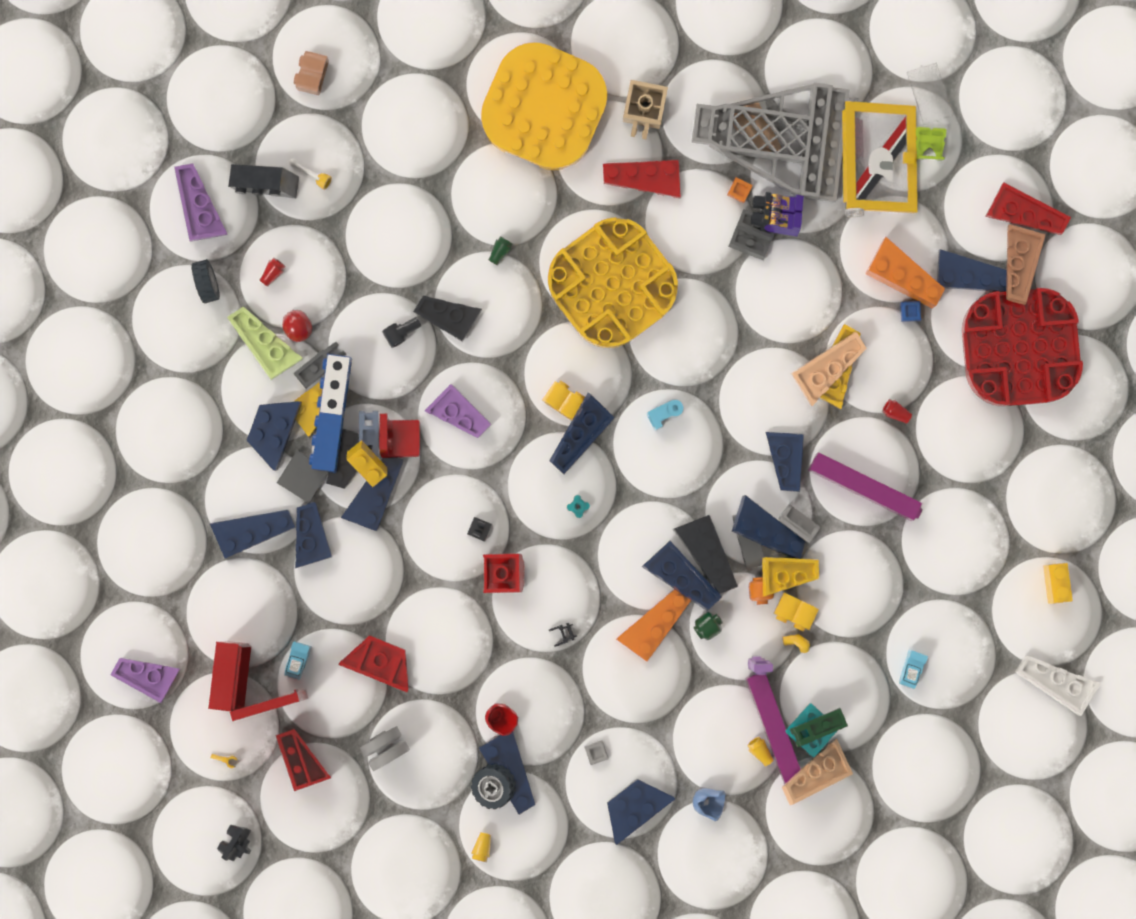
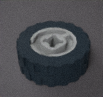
(205, 281)
(493, 786)

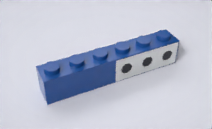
(331, 413)

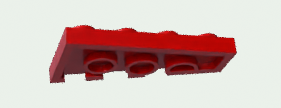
(648, 176)
(1021, 209)

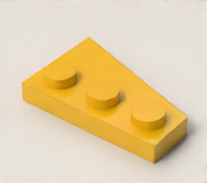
(787, 573)

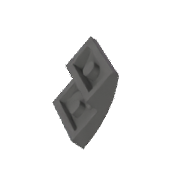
(749, 238)

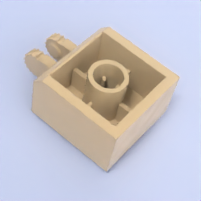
(645, 116)

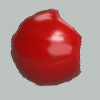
(297, 325)
(501, 719)

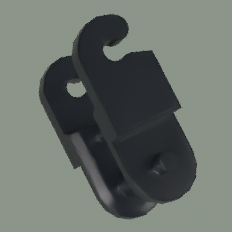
(565, 640)

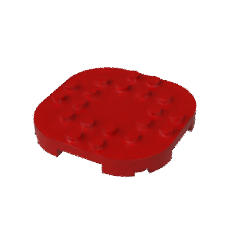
(1020, 350)

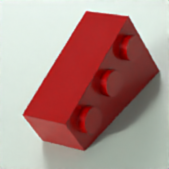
(299, 761)

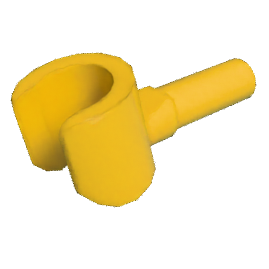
(224, 759)

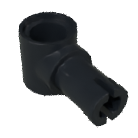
(397, 334)

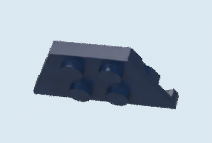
(272, 430)
(635, 807)

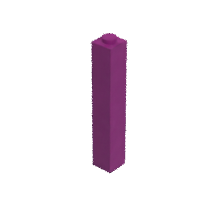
(866, 487)
(773, 726)

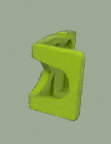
(930, 139)

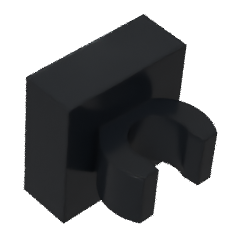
(479, 529)

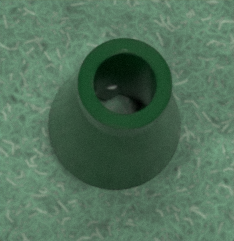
(500, 250)

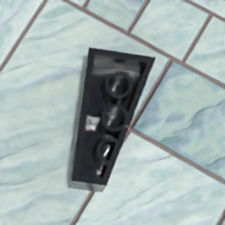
(706, 549)

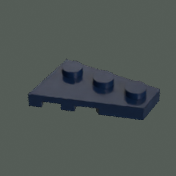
(310, 536)

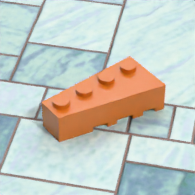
(901, 273)

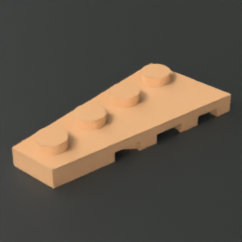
(821, 372)
(819, 773)

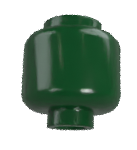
(708, 626)

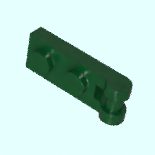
(819, 727)

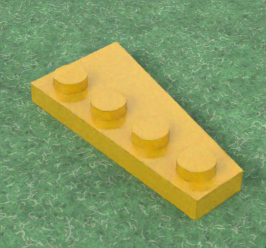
(837, 390)

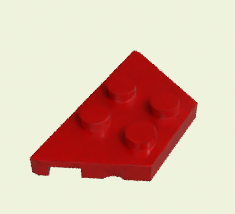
(380, 662)

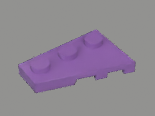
(458, 411)
(146, 677)

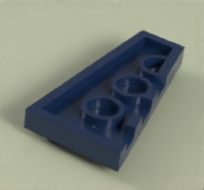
(968, 274)
(581, 433)
(371, 501)
(763, 528)
(250, 531)
(681, 575)
(505, 752)

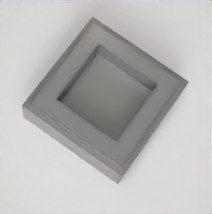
(596, 752)

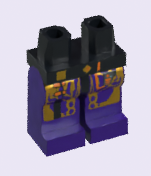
(778, 213)

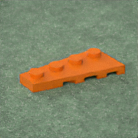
(652, 627)

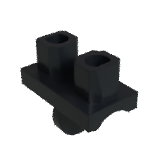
(237, 845)

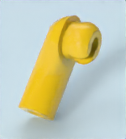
(802, 643)

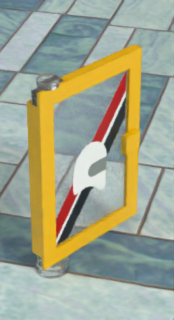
(879, 158)

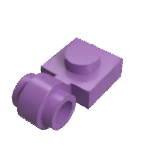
(760, 665)

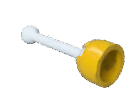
(322, 180)

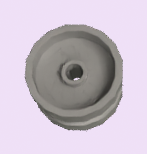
(384, 747)

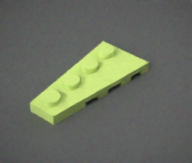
(265, 346)

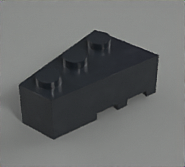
(263, 180)

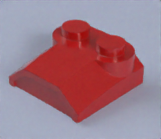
(503, 573)

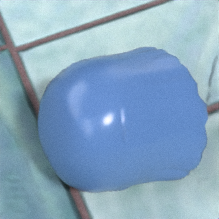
(715, 804)

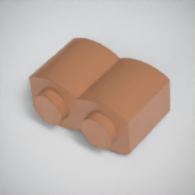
(311, 73)

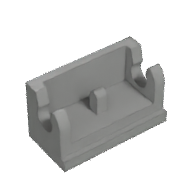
(799, 523)

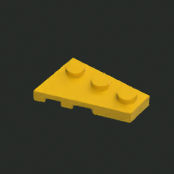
(309, 409)

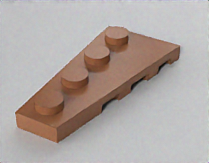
(1022, 259)

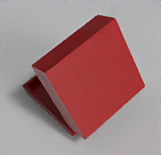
(231, 679)

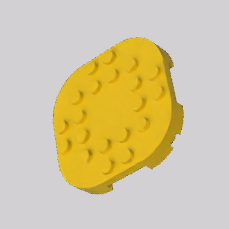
(544, 106)
(612, 283)

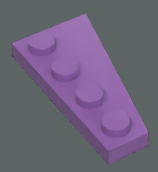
(199, 213)

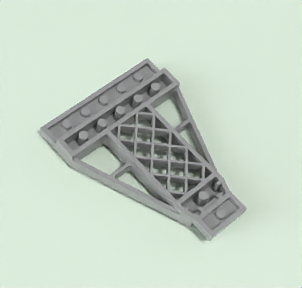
(820, 149)

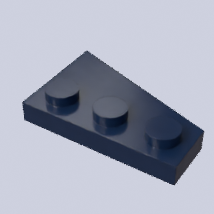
(787, 458)

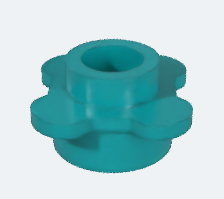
(578, 511)

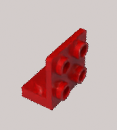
(399, 437)

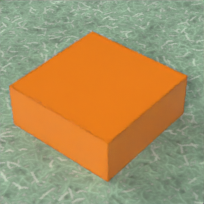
(739, 190)

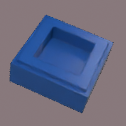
(910, 311)

